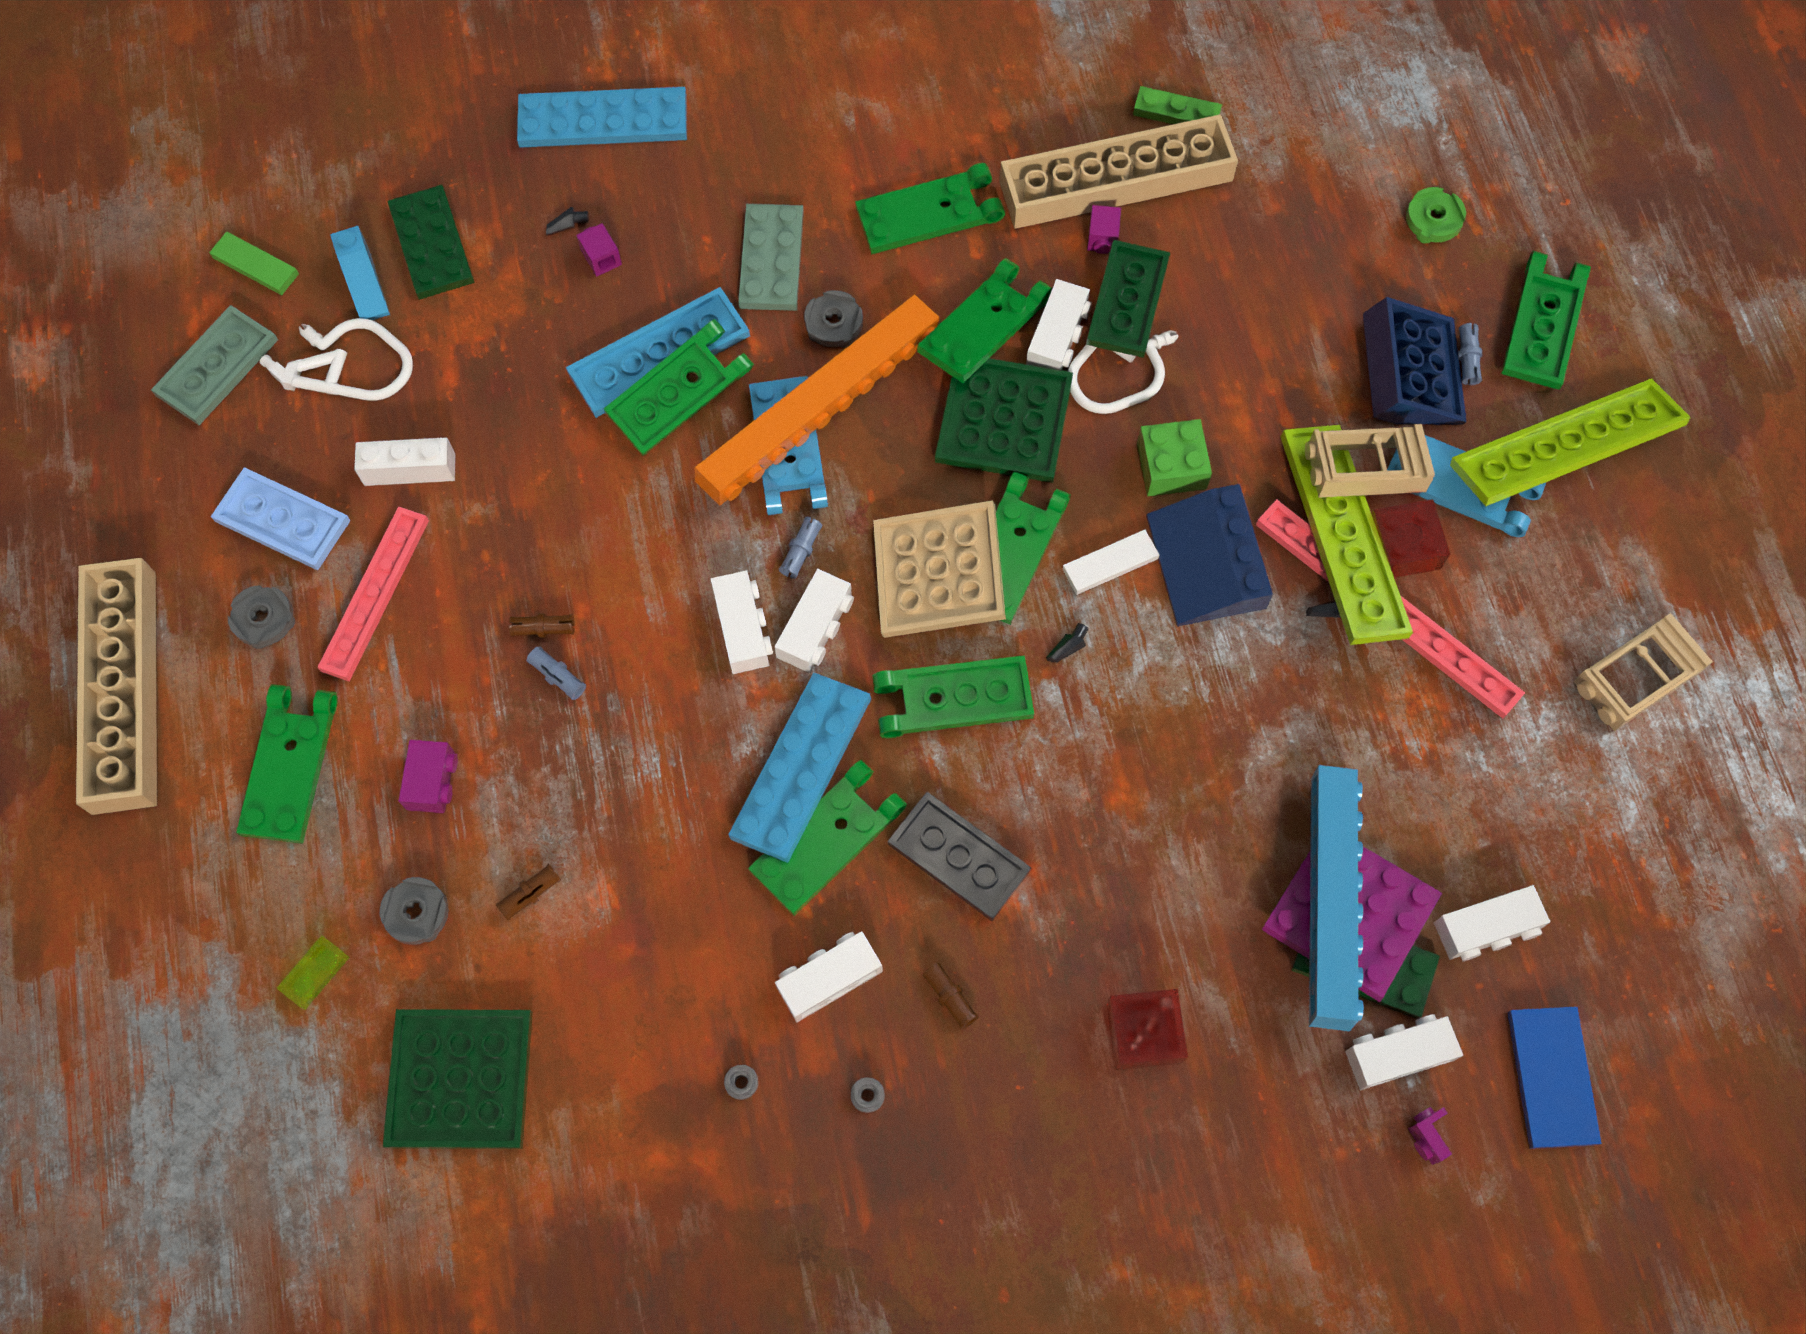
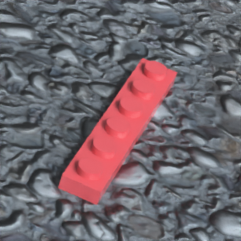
(373, 594)

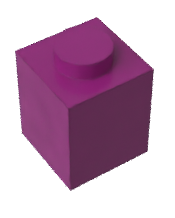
(1103, 228)
(599, 249)

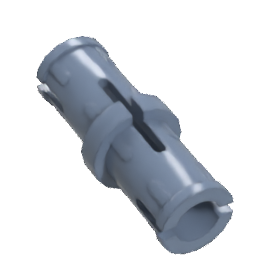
(1470, 354)
(800, 547)
(556, 673)

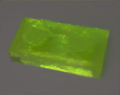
(313, 972)

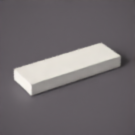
(1110, 562)

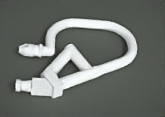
(291, 378)
(1105, 408)

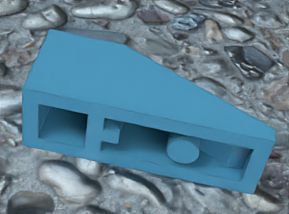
(360, 273)

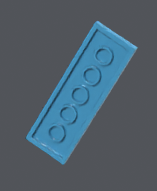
(602, 117)
(621, 364)
(800, 767)

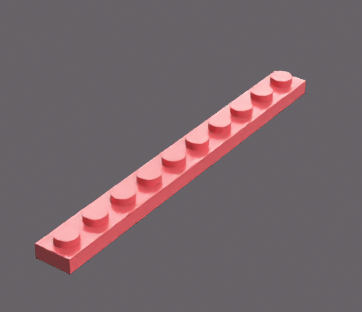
(1427, 636)

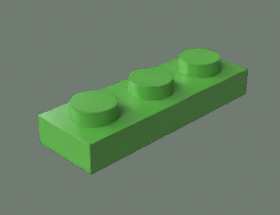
(1172, 107)

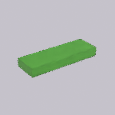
(254, 263)

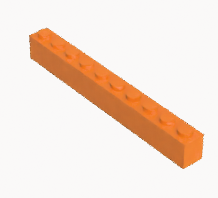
(815, 401)

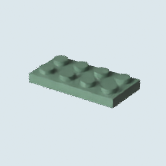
(771, 257)
(214, 365)

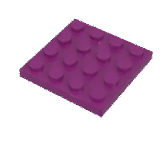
(1392, 918)

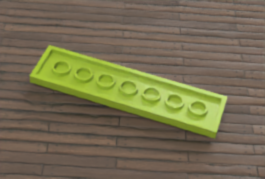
(1568, 441)
(1349, 549)

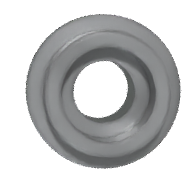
(741, 1071)
(867, 1084)

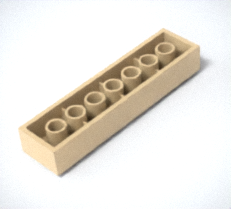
(1117, 171)
(116, 687)

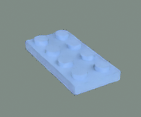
(280, 518)

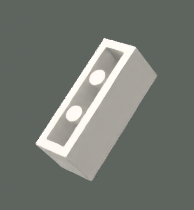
(1059, 326)
(405, 461)
(741, 621)
(814, 621)
(1492, 923)
(828, 975)
(1403, 1051)

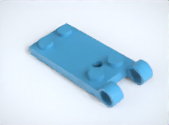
(806, 469)
(1452, 492)

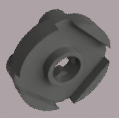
(833, 334)
(265, 632)
(405, 895)

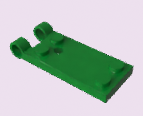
(916, 212)
(975, 330)
(1541, 335)
(664, 395)
(1023, 554)
(969, 694)
(286, 780)
(823, 847)

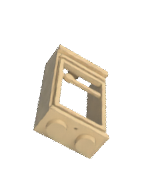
(1412, 450)
(1677, 646)

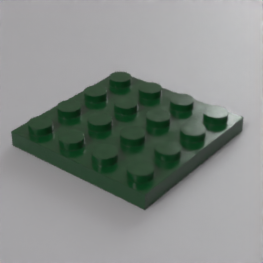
(1006, 420)
(458, 1079)

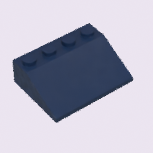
(1413, 365)
(1210, 556)

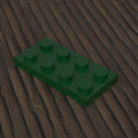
(430, 242)
(1128, 298)
(1409, 987)

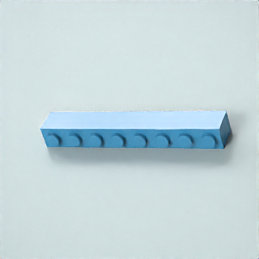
(1334, 899)

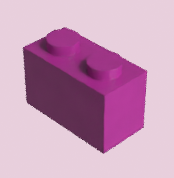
(427, 776)

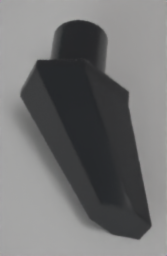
(567, 221)
(1326, 609)
(1069, 644)

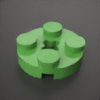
(1432, 229)

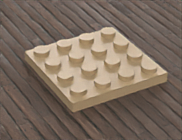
(939, 569)

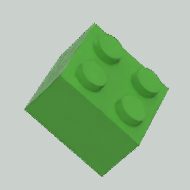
(1174, 457)

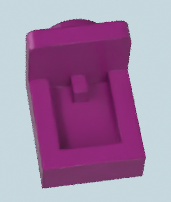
(1428, 1141)

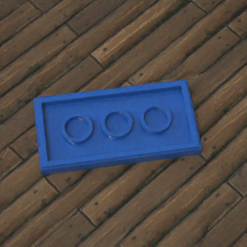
(1554, 1078)

